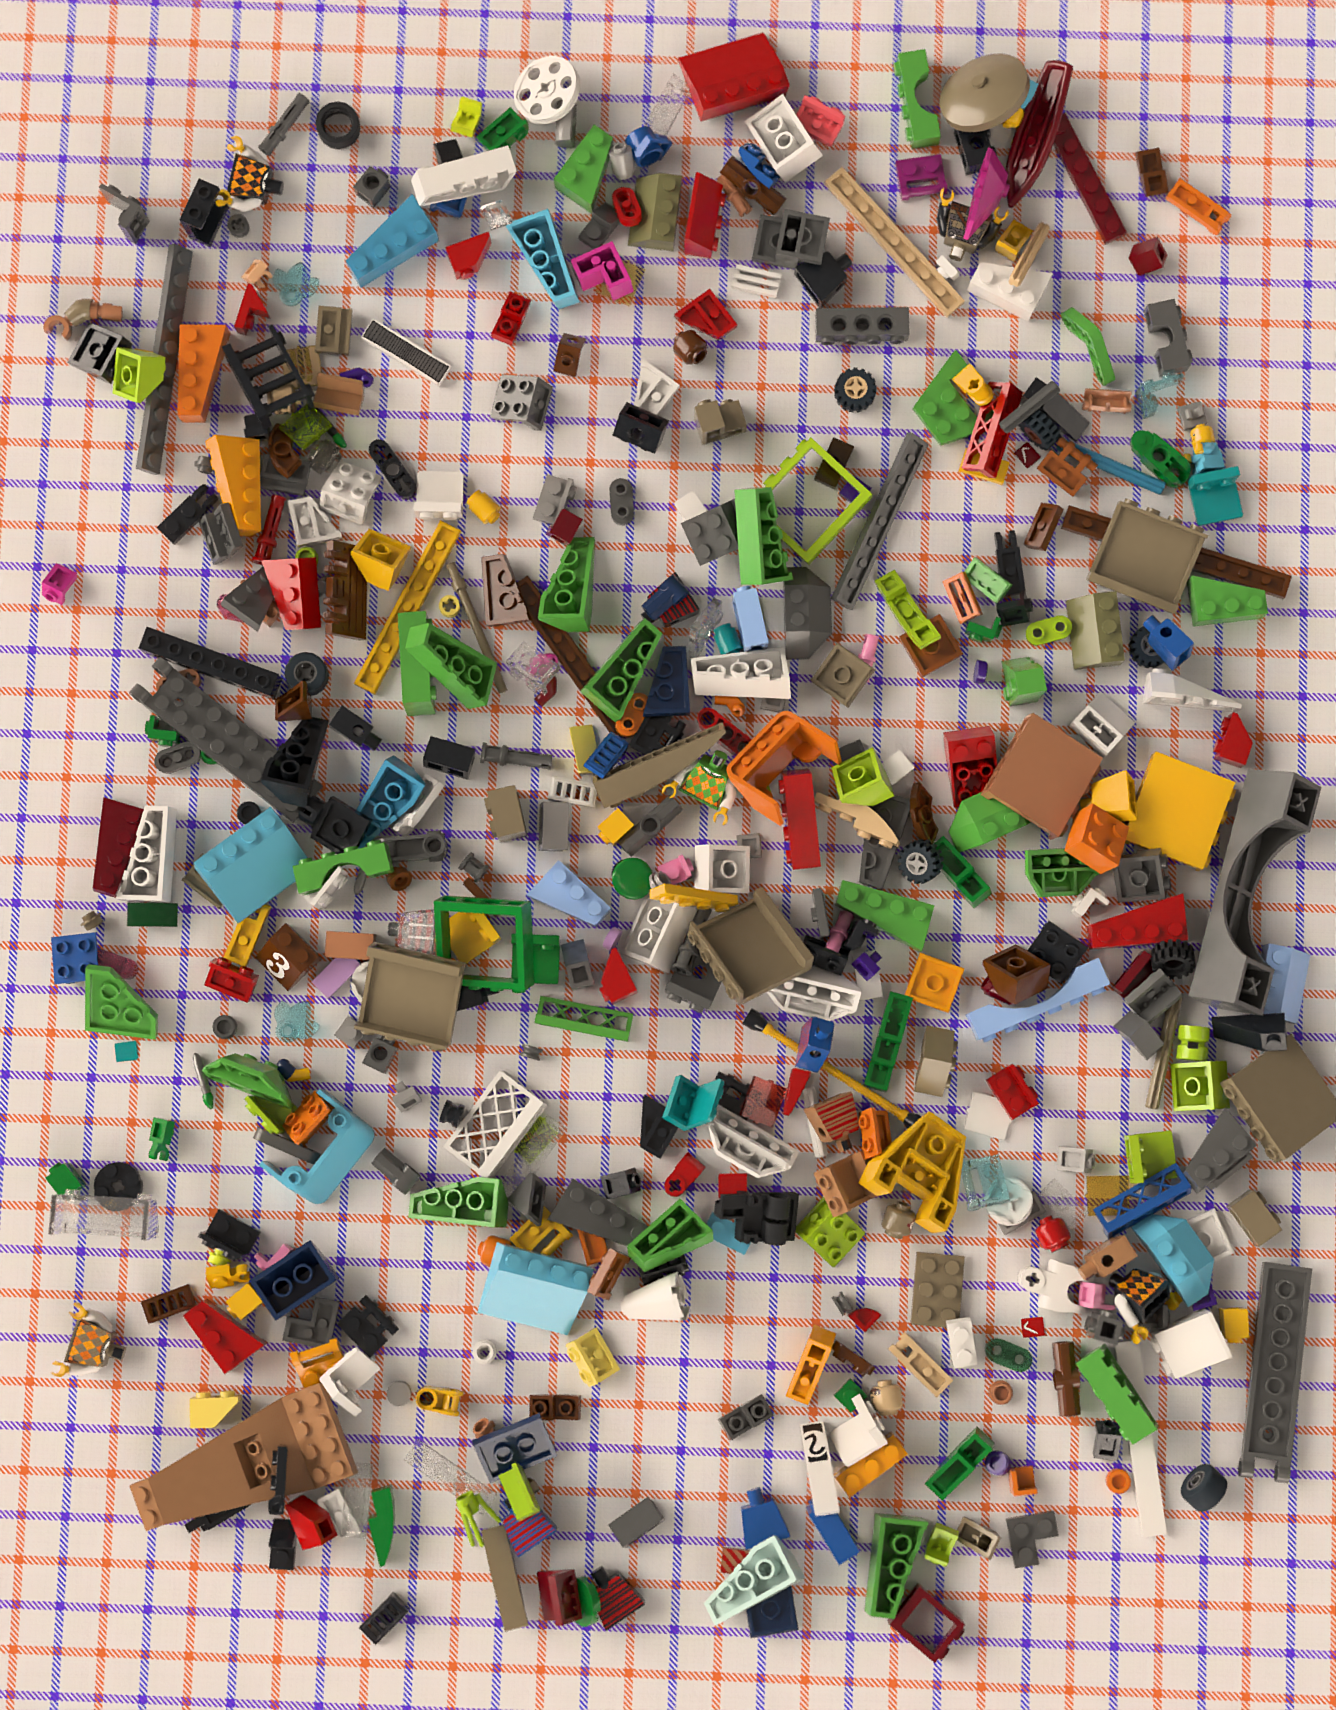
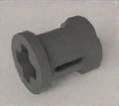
(474, 867)

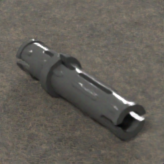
(278, 131)

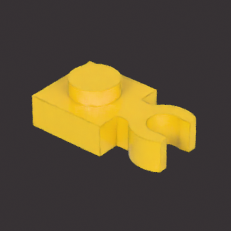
(224, 1275)

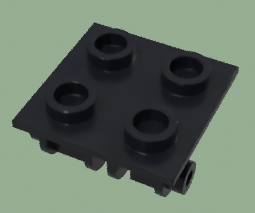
(1058, 950)

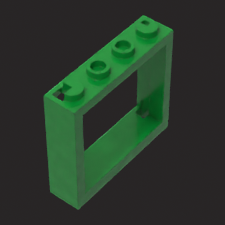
(524, 938)

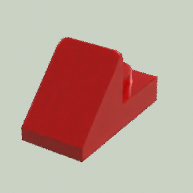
(250, 305)

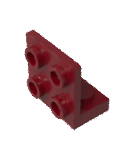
(559, 1596)

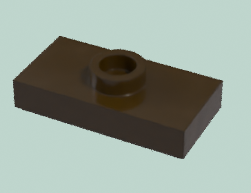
(841, 453)

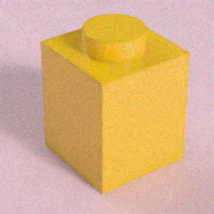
(614, 827)
(243, 1302)
(1234, 1323)

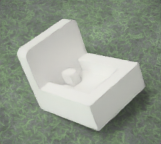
(1083, 902)

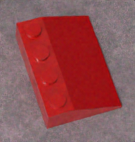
(734, 76)

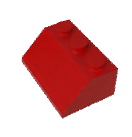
(704, 217)

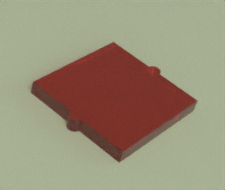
(763, 1101)

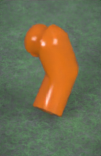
(734, 704)

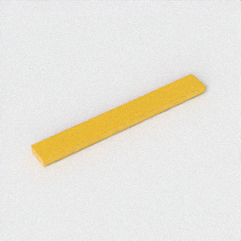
(410, 600)

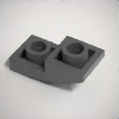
(745, 1417)

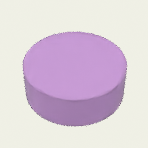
(612, 938)

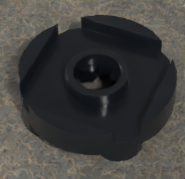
(111, 1173)

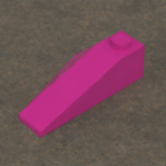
(987, 192)

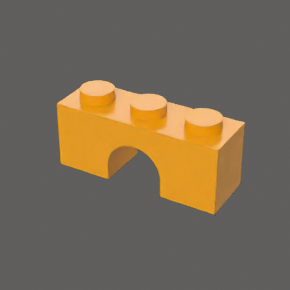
(866, 1470)

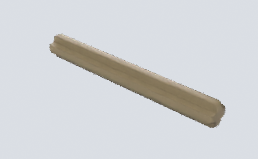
(1163, 1056)

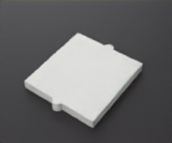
(987, 1116)

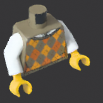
(90, 1344)

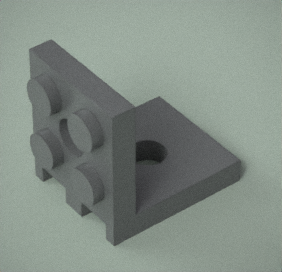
(694, 991)

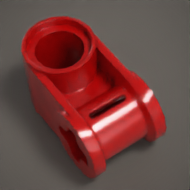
(686, 1172)

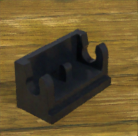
(449, 757)

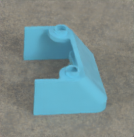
(337, 1160)

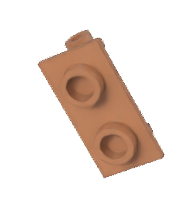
(1107, 400)

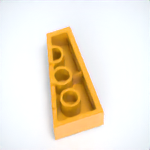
(238, 478)

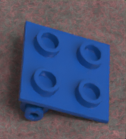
(72, 955)

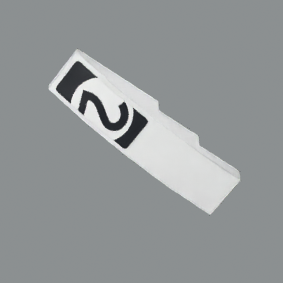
(819, 1468)

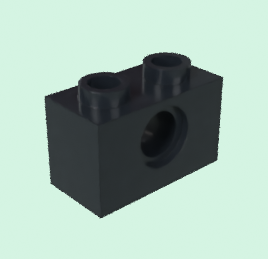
(971, 157)
(635, 418)

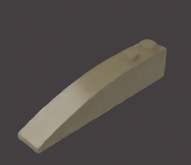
(654, 768)

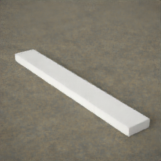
(1143, 1452)

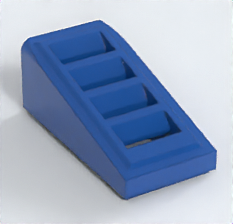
(608, 754)

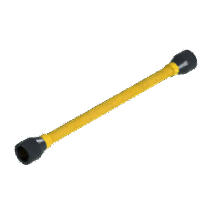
(757, 1022)

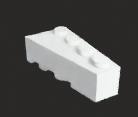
(743, 674)
(152, 858)

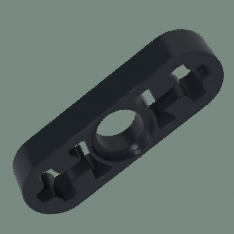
(396, 486)

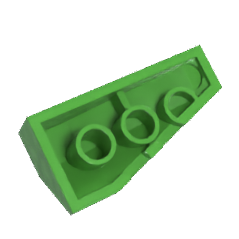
(469, 1202)

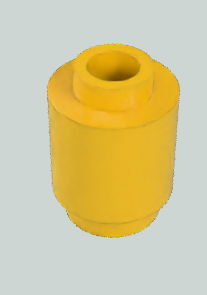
(484, 507)

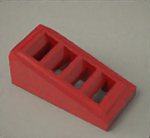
(796, 1084)

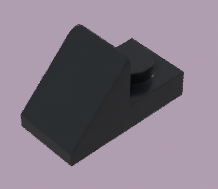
(282, 1544)

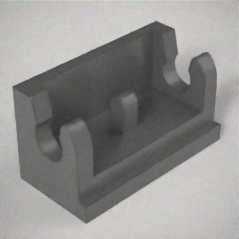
(636, 1522)

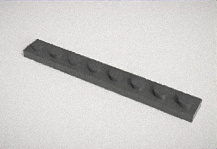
(879, 521)

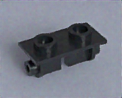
(676, 1265)

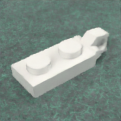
(412, 816)

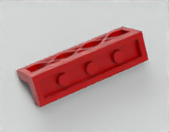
(993, 447)

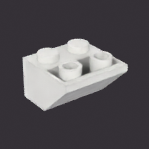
(1102, 724)

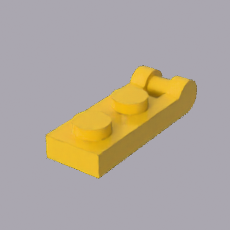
(246, 937)

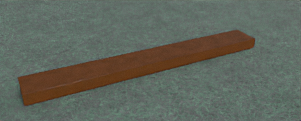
(565, 649)

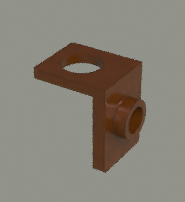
(568, 355)

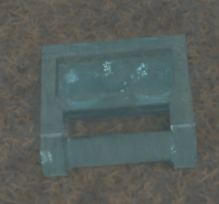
(991, 1181)

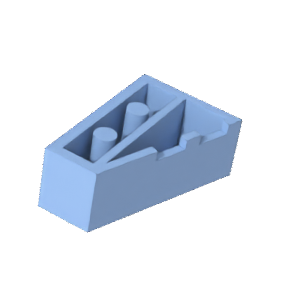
(568, 894)

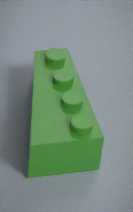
(759, 538)
(619, 675)
(894, 914)
(1117, 1394)

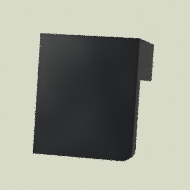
(254, 429)

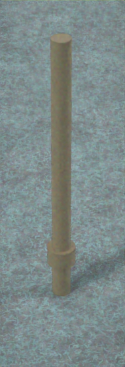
(459, 586)

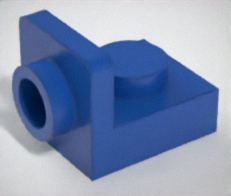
(451, 207)

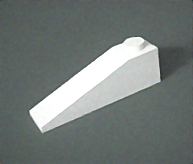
(1178, 692)

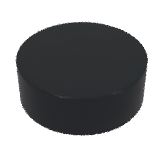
(248, 811)

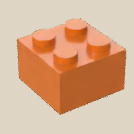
(1096, 839)

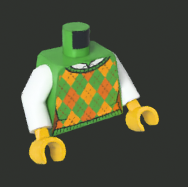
(708, 783)

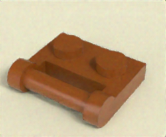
(608, 1273)

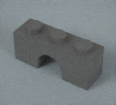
(1165, 318)

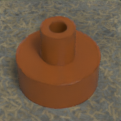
(399, 879)

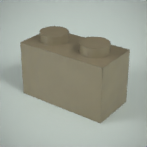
(1255, 1217)

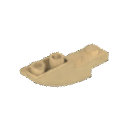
(866, 822)

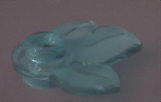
(295, 281)
(297, 1018)

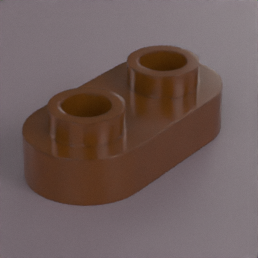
(843, 1353)

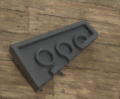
(876, 858)

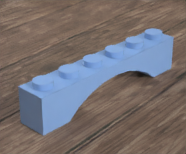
(1083, 979)

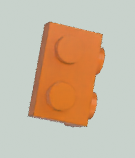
(874, 1131)

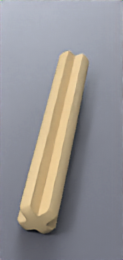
(1029, 254)

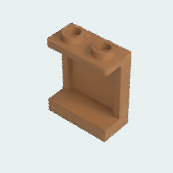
(841, 1185)

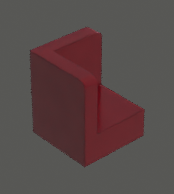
(1148, 256)
(564, 527)

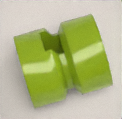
(1193, 1034)

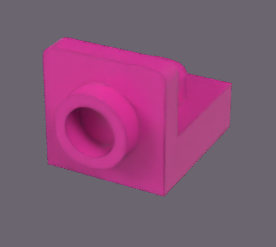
(58, 583)

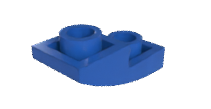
(753, 159)

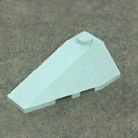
(759, 1576)

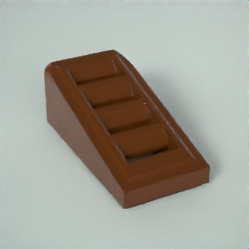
(147, 1308)

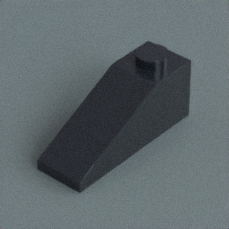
(1060, 411)
(1253, 1031)

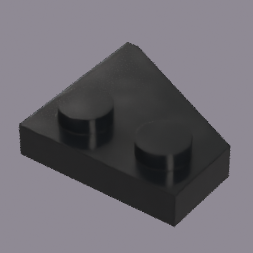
(655, 1131)

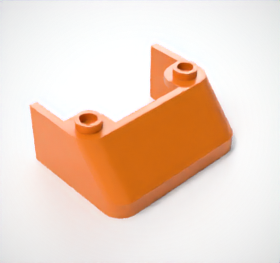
(771, 752)

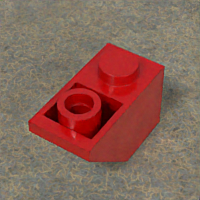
(1234, 743)
(310, 1522)

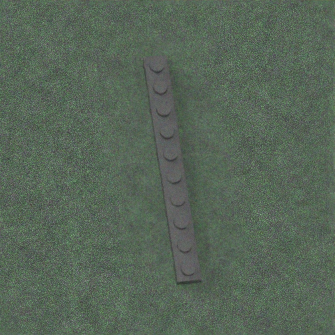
(166, 345)

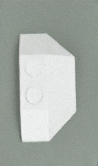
(817, 995)
(749, 1145)

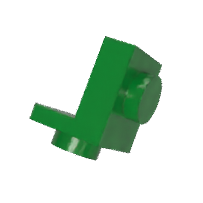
(978, 632)
(164, 737)

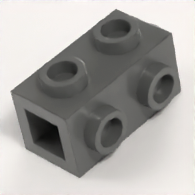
(1104, 1327)

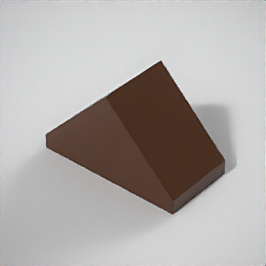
(294, 704)

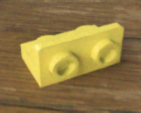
(592, 1357)

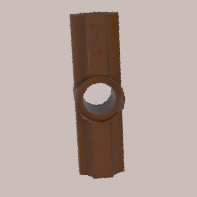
(740, 176)
(1066, 1378)

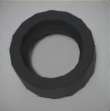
(338, 108)

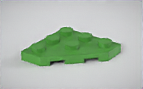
(115, 1006)

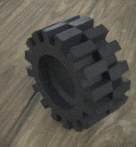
(1173, 958)

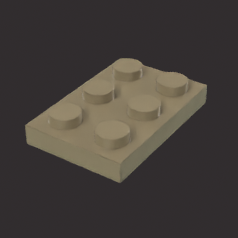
(936, 1289)

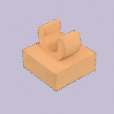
(255, 272)

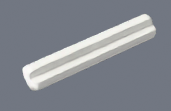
(819, 1148)

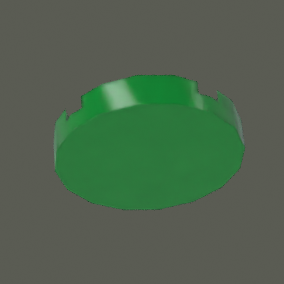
(589, 1602)

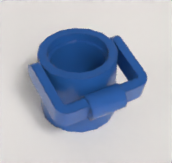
(647, 146)

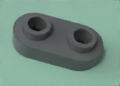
(621, 501)
(178, 757)

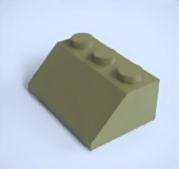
(659, 205)
(1095, 631)

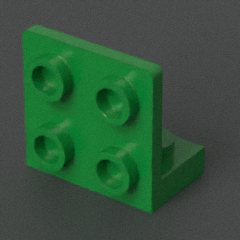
(546, 958)

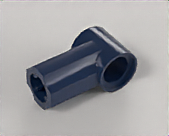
(670, 593)

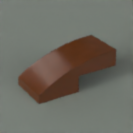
(1151, 172)

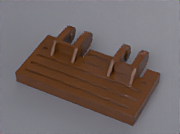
(345, 592)

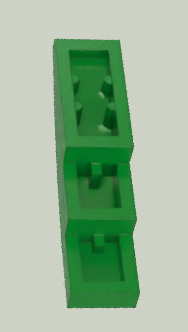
(888, 1041)

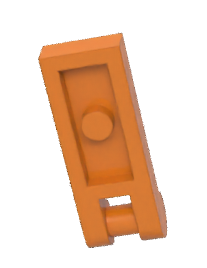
(1198, 206)

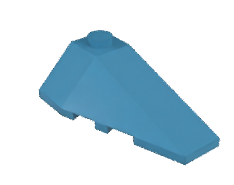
(389, 796)

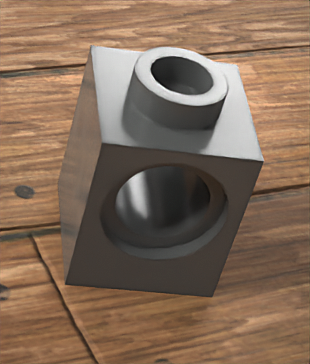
(372, 196)
(380, 1065)

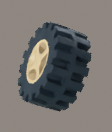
(856, 381)

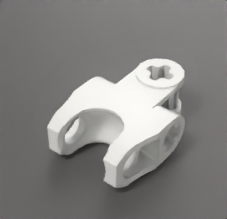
(1053, 1286)

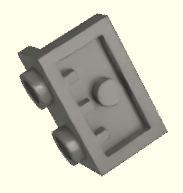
(553, 498)

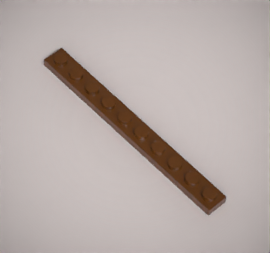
(1207, 562)

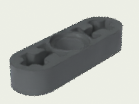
(286, 1145)

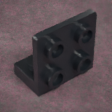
(230, 1236)

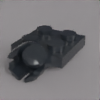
(335, 823)

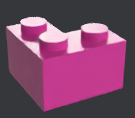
(603, 266)

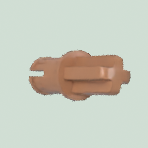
(735, 196)

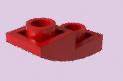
(511, 318)

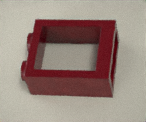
(908, 1606)

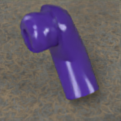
(359, 374)

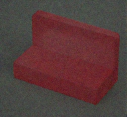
(1134, 975)

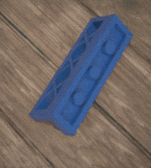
(1147, 1208)

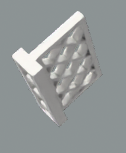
(511, 1138)

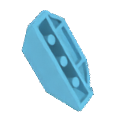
(1177, 1254)

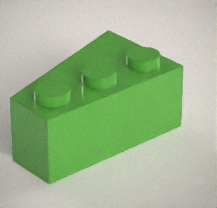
(584, 170)
(669, 1237)

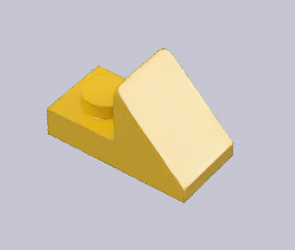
(1013, 240)

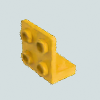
(471, 935)

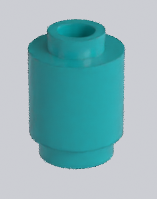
(727, 639)

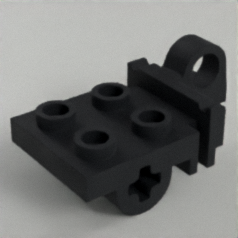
(760, 1216)

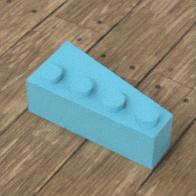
(542, 248)

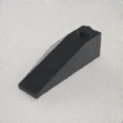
(294, 766)

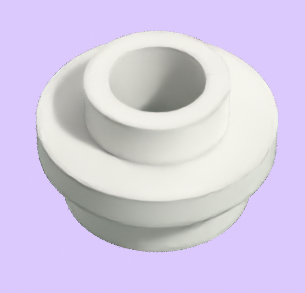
(484, 1359)

